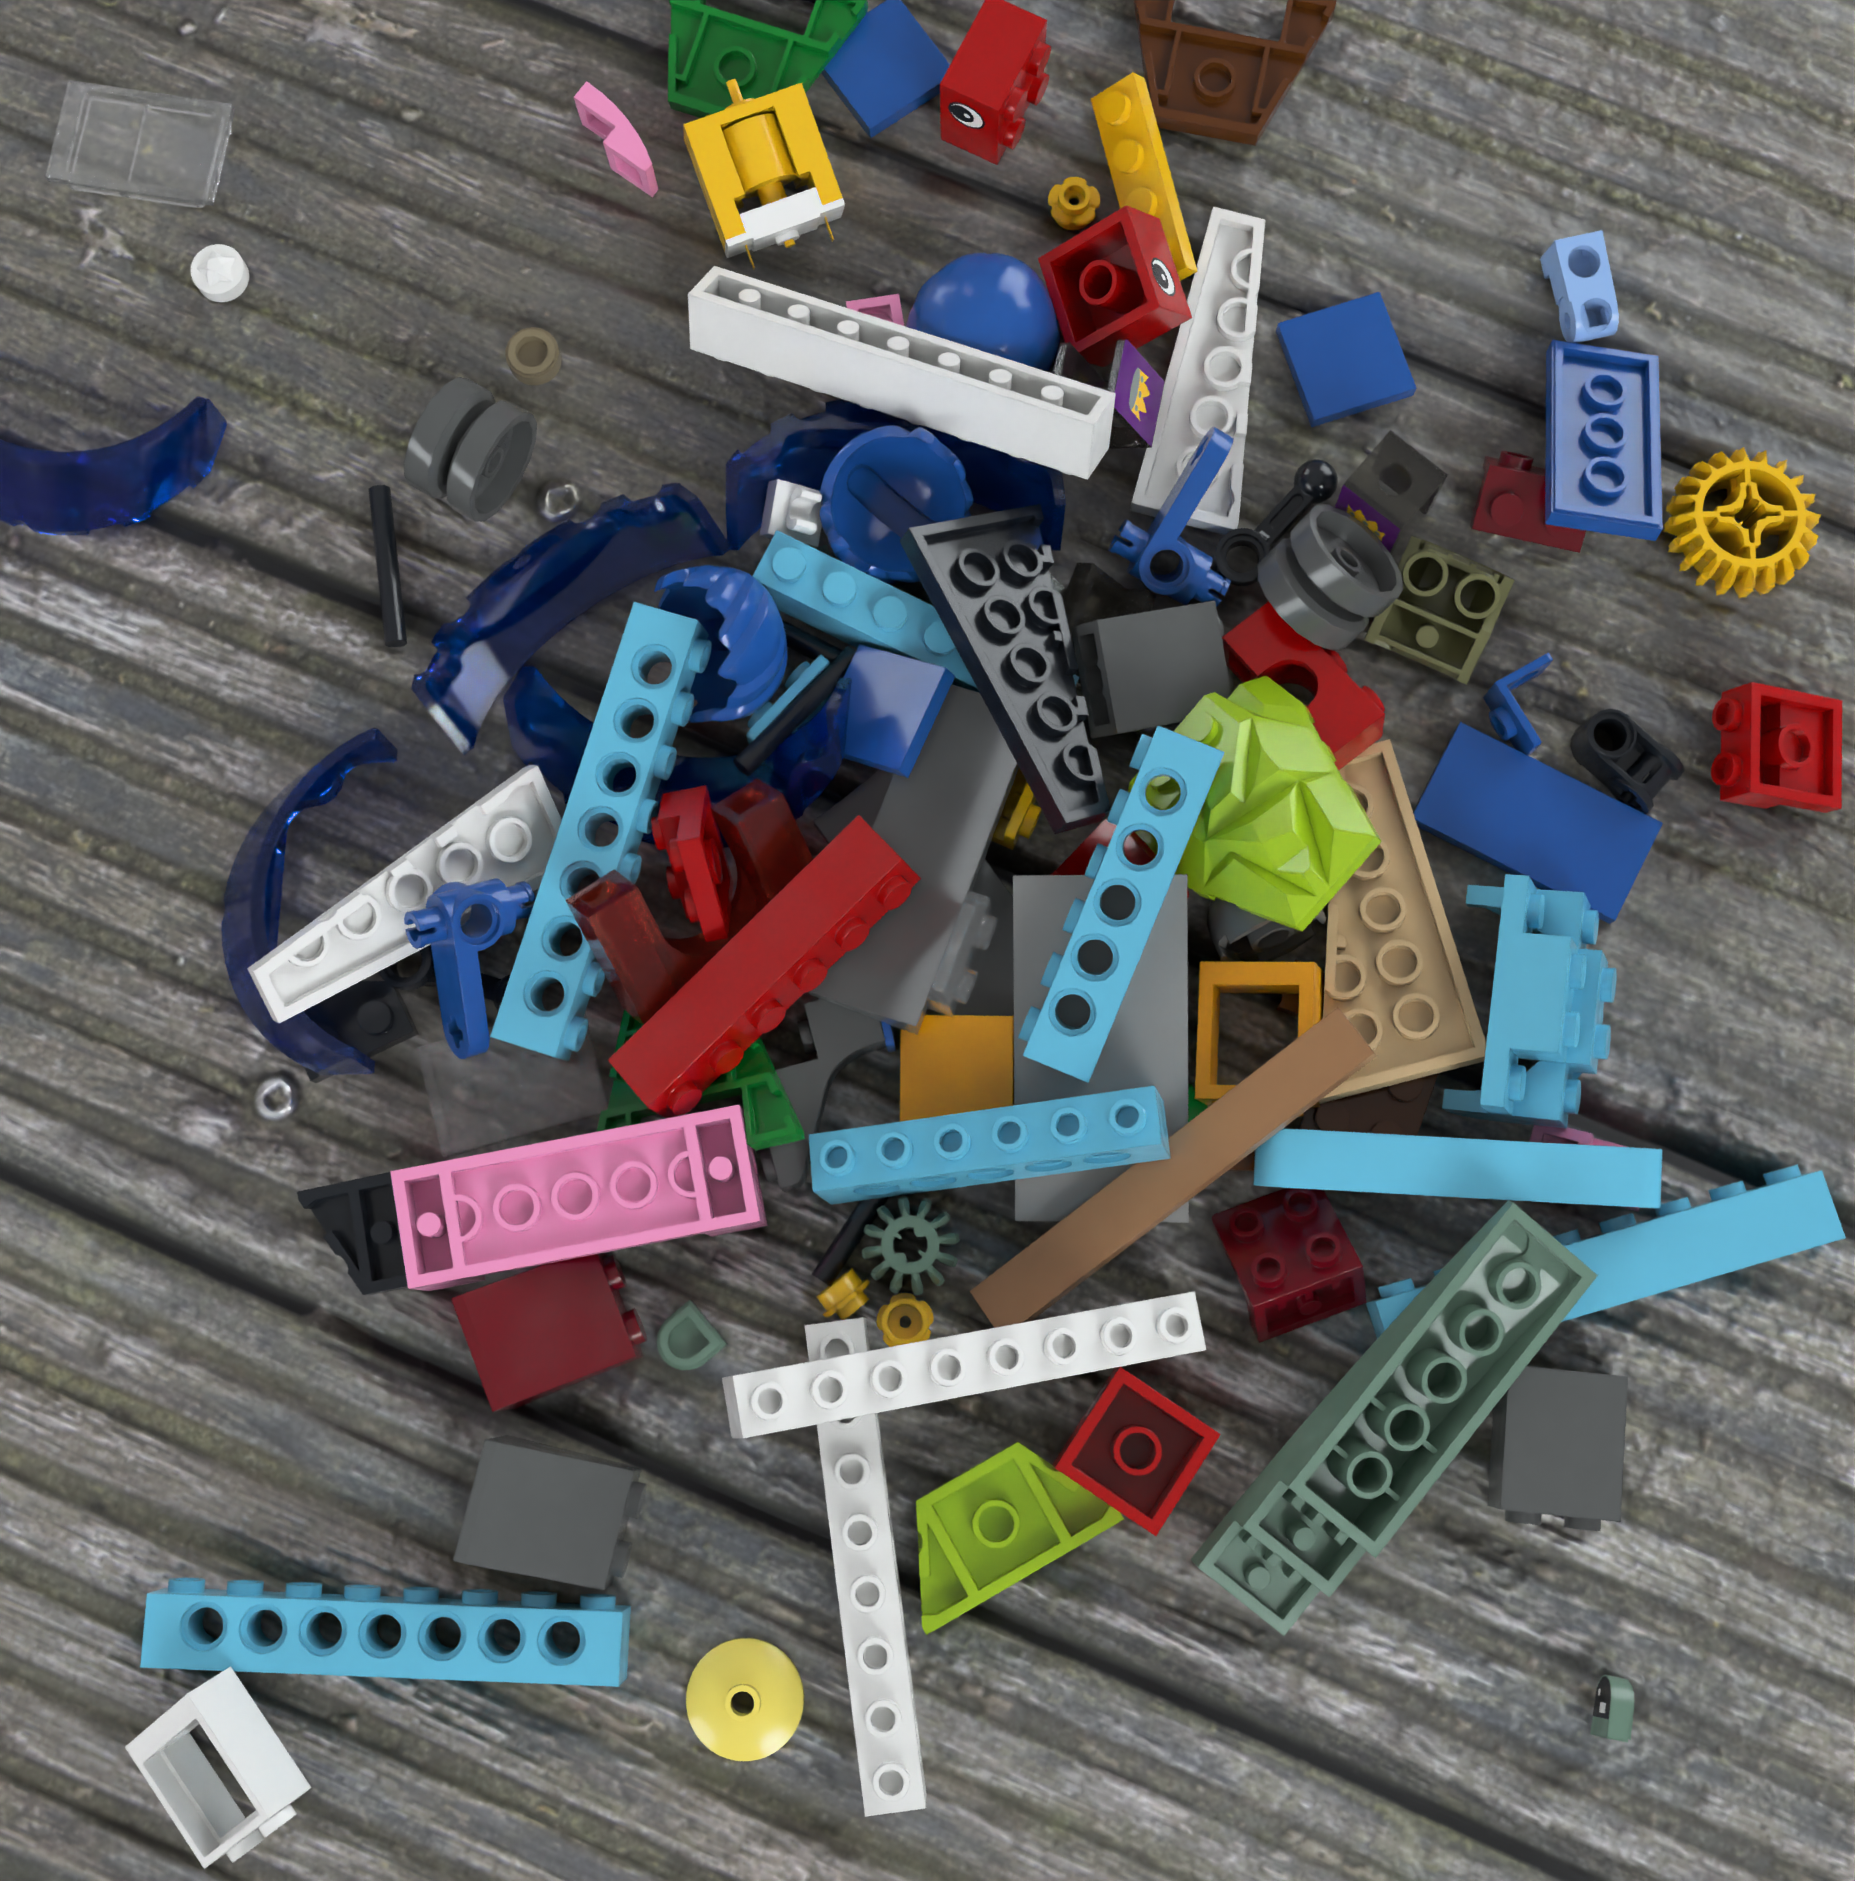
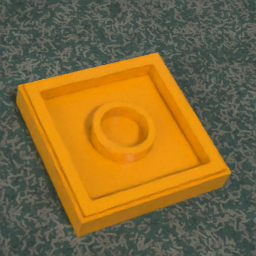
(956, 1065)

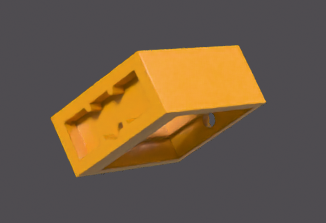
(1248, 977)

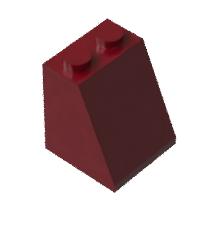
(549, 1329)

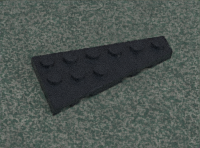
(1014, 637)

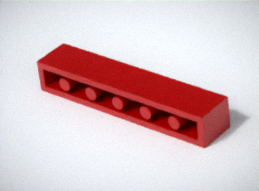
(764, 970)

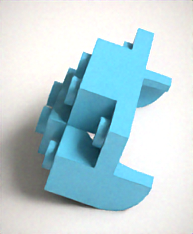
(1541, 1007)

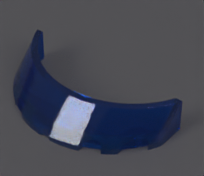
(804, 448)
(109, 484)
(549, 588)
(556, 735)
(254, 905)

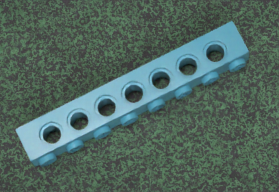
(648, 639)
(178, 1640)

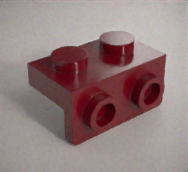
(1514, 504)

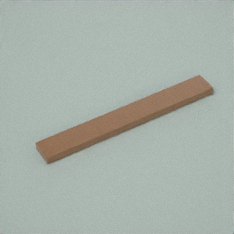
(1156, 1189)

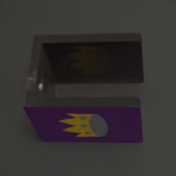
(1136, 390)
(1406, 473)

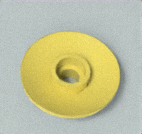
(763, 1673)

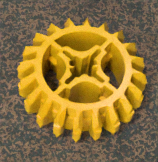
(1763, 501)

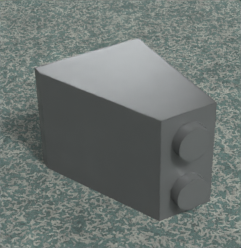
(550, 1513)

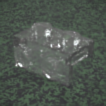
(955, 977)

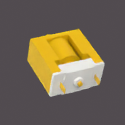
(755, 152)

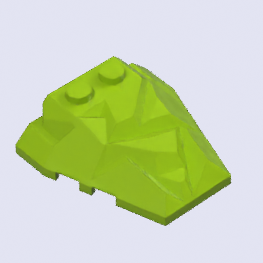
(1278, 815)

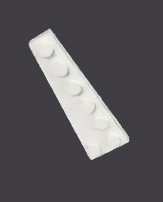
(1209, 373)
(497, 837)

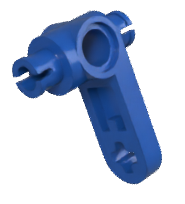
(1193, 574)
(457, 947)

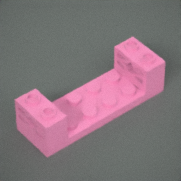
(577, 1197)

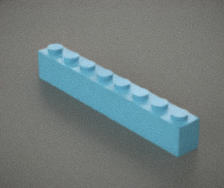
(1681, 1242)

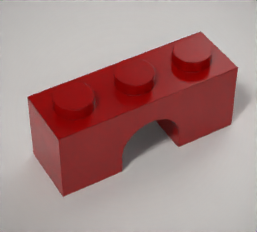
(1343, 713)

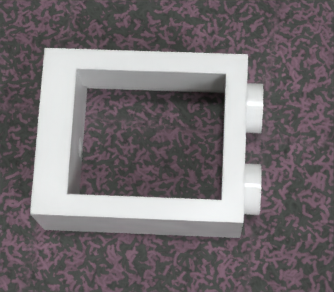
(192, 1788)

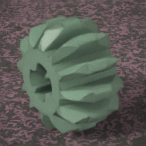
(899, 1261)

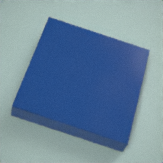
(886, 67)
(1345, 359)
(892, 708)

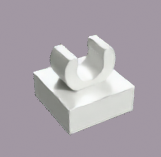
(792, 511)

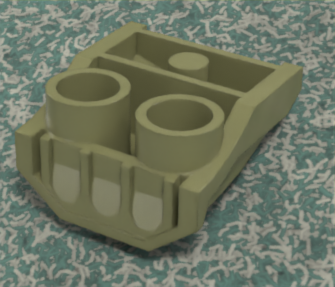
(1443, 609)

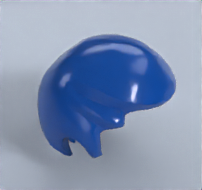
(991, 307)
(884, 487)
(744, 635)

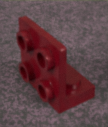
(1290, 1260)

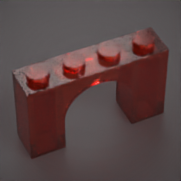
(626, 939)

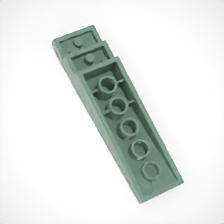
(1395, 1420)

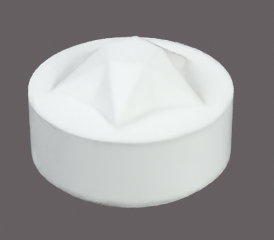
(219, 273)

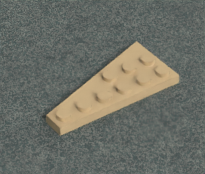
(1393, 949)

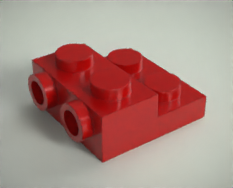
(1779, 748)
(697, 859)

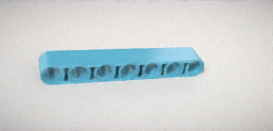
(1460, 1168)

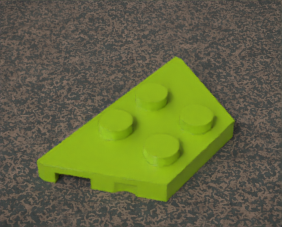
(997, 1529)

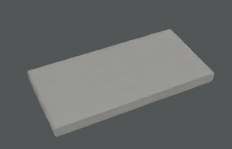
(1145, 1040)

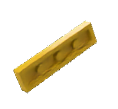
(1140, 163)

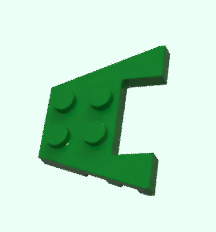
(720, 46)
(766, 1106)

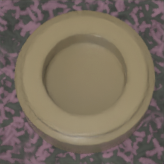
(533, 356)

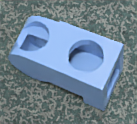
(1582, 286)

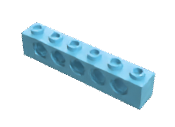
(1079, 1048)
(990, 1145)

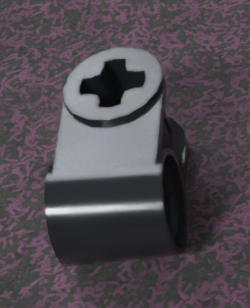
(1629, 761)

